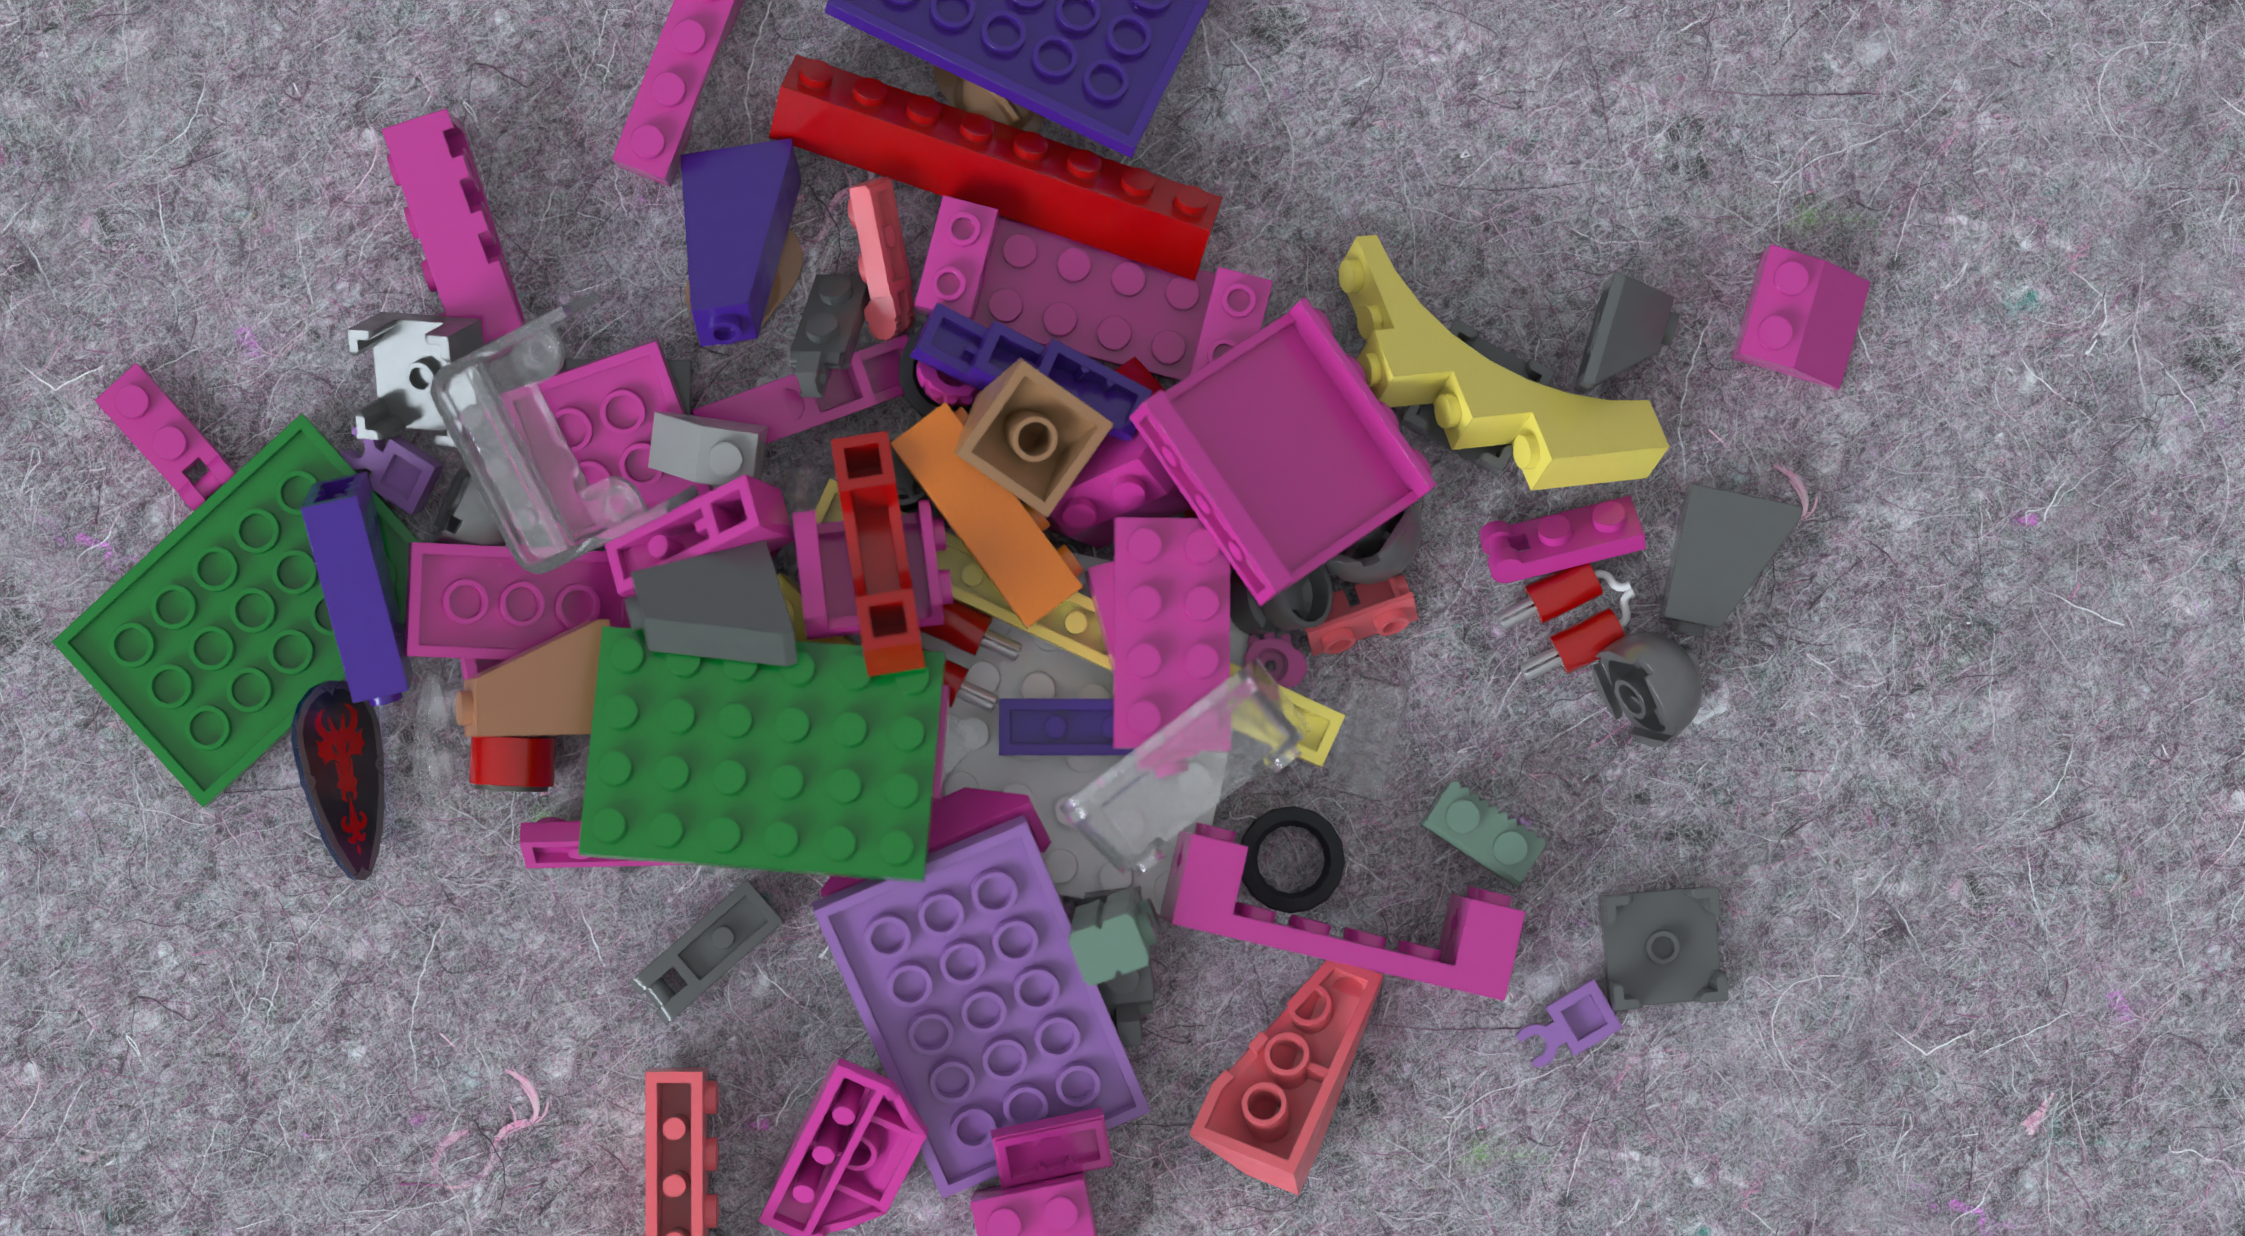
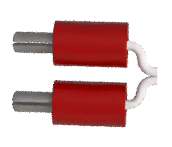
(1561, 593)
(966, 630)

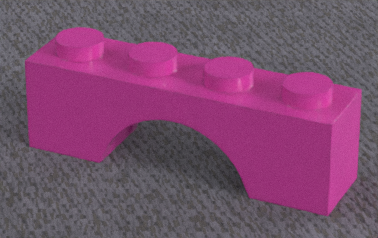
(672, 87)

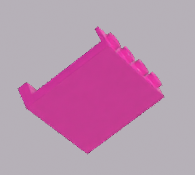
(1284, 451)

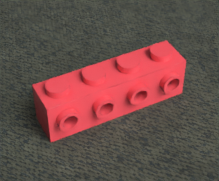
(680, 1152)

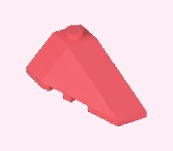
(1283, 1090)

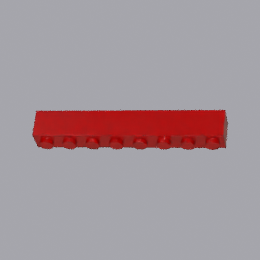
(995, 166)

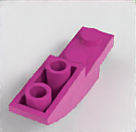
(778, 404)

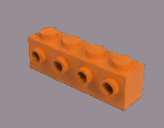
(989, 519)

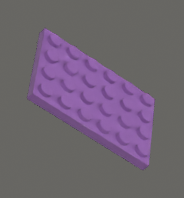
(978, 999)

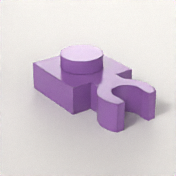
(399, 471)
(1578, 1020)

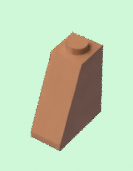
(537, 690)

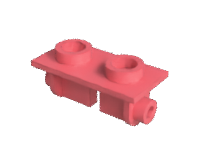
(1382, 610)

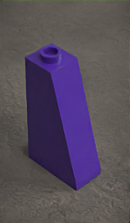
(735, 233)
(358, 587)

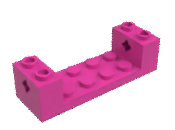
(1085, 294)
(1472, 953)

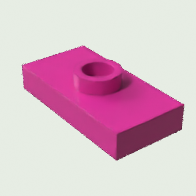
(1051, 1148)

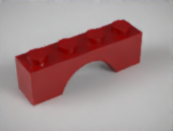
(877, 553)

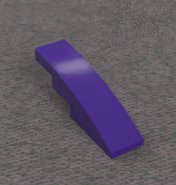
(982, 354)

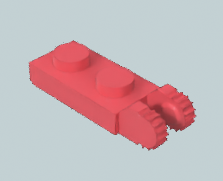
(882, 258)

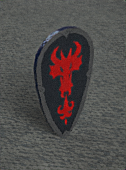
(342, 773)

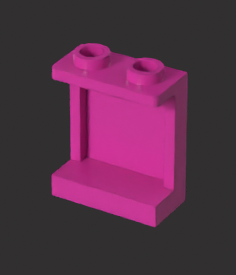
(828, 580)

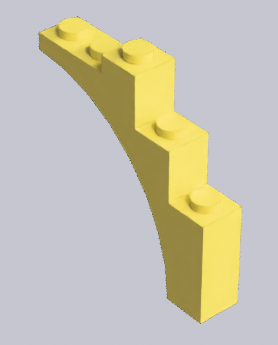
(1418, 361)

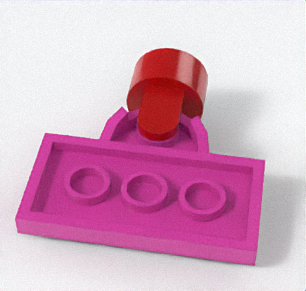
(488, 609)

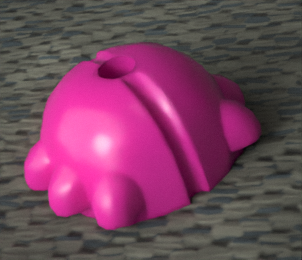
(942, 387)
(1289, 662)

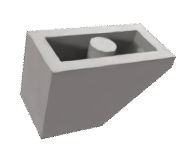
(706, 448)

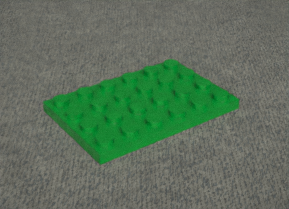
(226, 619)
(762, 761)

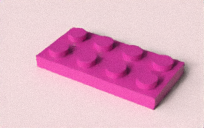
(1167, 623)

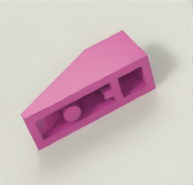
(719, 520)

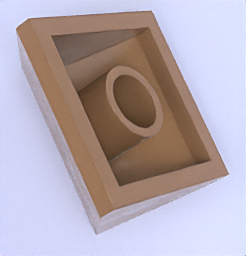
(1030, 435)

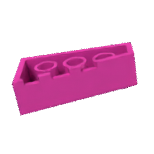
(453, 222)

